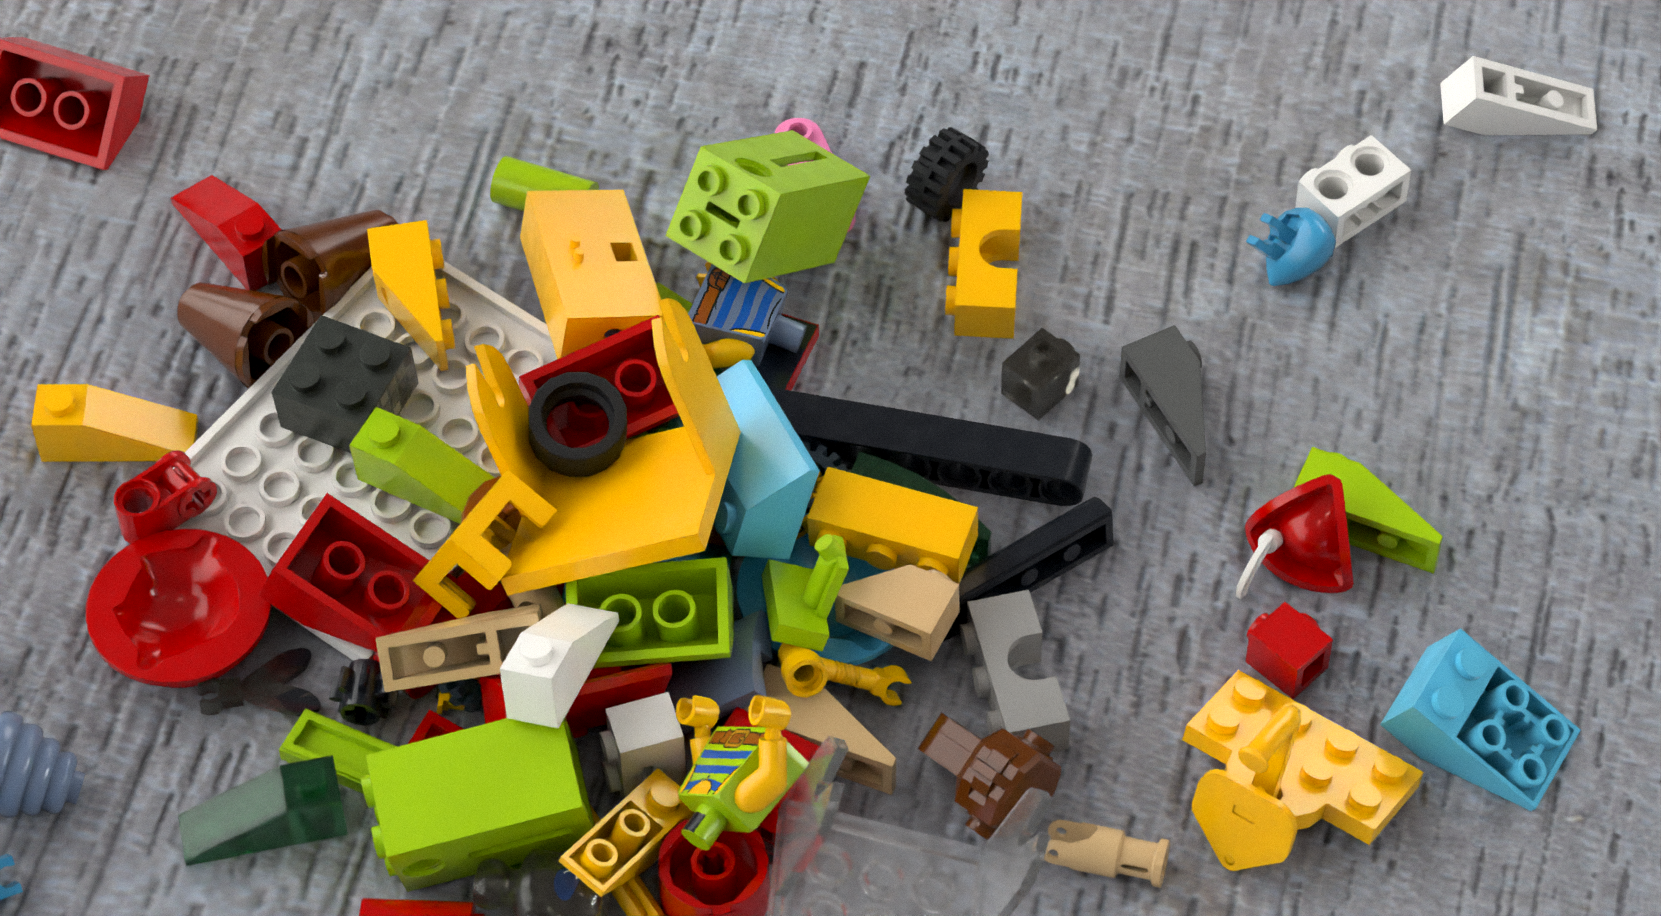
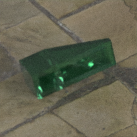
(266, 813)

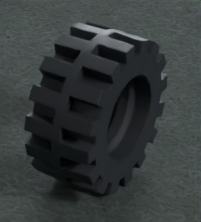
(943, 171)

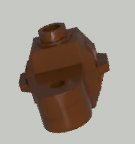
(991, 770)

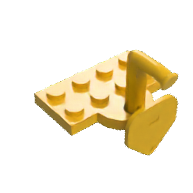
(1286, 775)

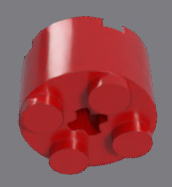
(716, 882)

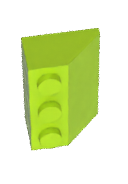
(663, 610)

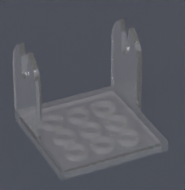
(871, 868)

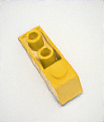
(407, 284)
(628, 836)

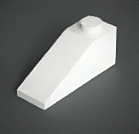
(1514, 101)
(553, 663)

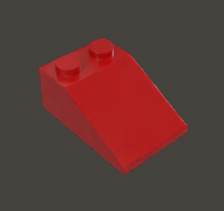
(350, 578)

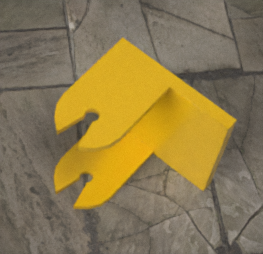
(645, 505)

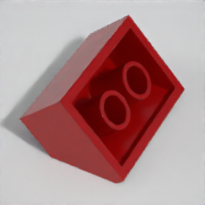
(67, 101)
(629, 365)
(601, 690)

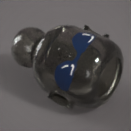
(536, 889)

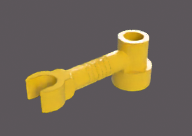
(808, 673)

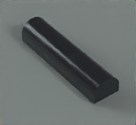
(1038, 556)

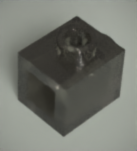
(1040, 373)

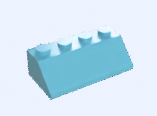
(768, 473)

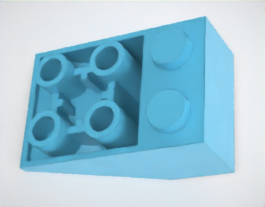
(1480, 721)

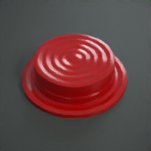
(178, 608)

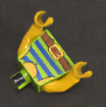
(736, 770)

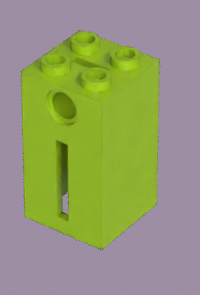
(759, 214)
(475, 799)

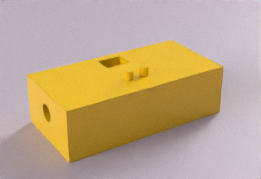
(586, 265)

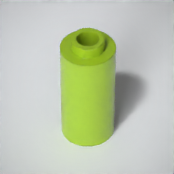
(516, 177)

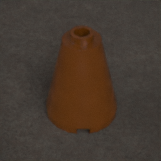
(321, 258)
(242, 326)

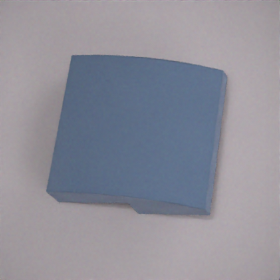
(727, 680)

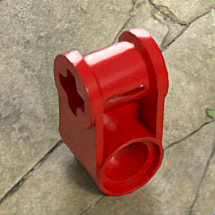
(162, 497)

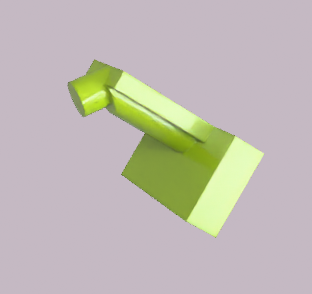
(802, 597)

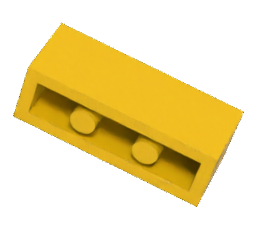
(893, 524)

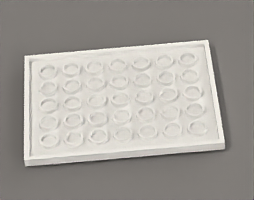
(276, 478)

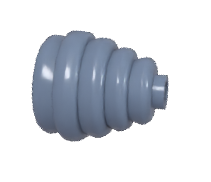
(34, 770)

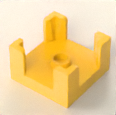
(478, 542)

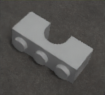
(1003, 636)

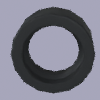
(577, 388)

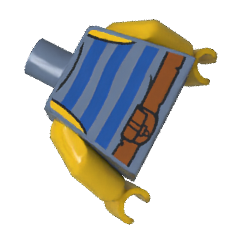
(741, 319)

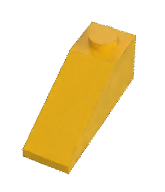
(106, 425)

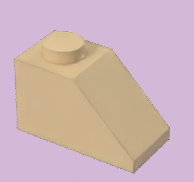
(901, 608)

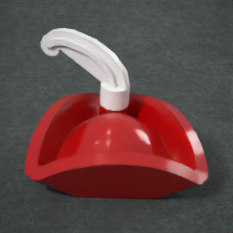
(1302, 538)

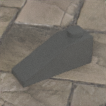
(1166, 384)

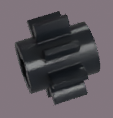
(362, 693)

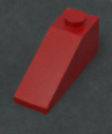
(230, 226)

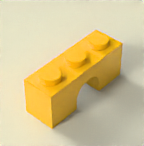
(984, 293)

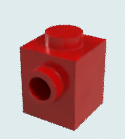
(1288, 649)

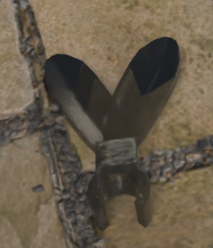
(263, 687)

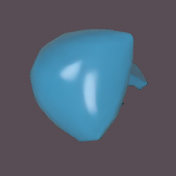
(1296, 246)

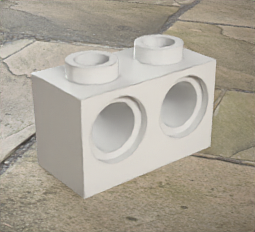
(1355, 188)

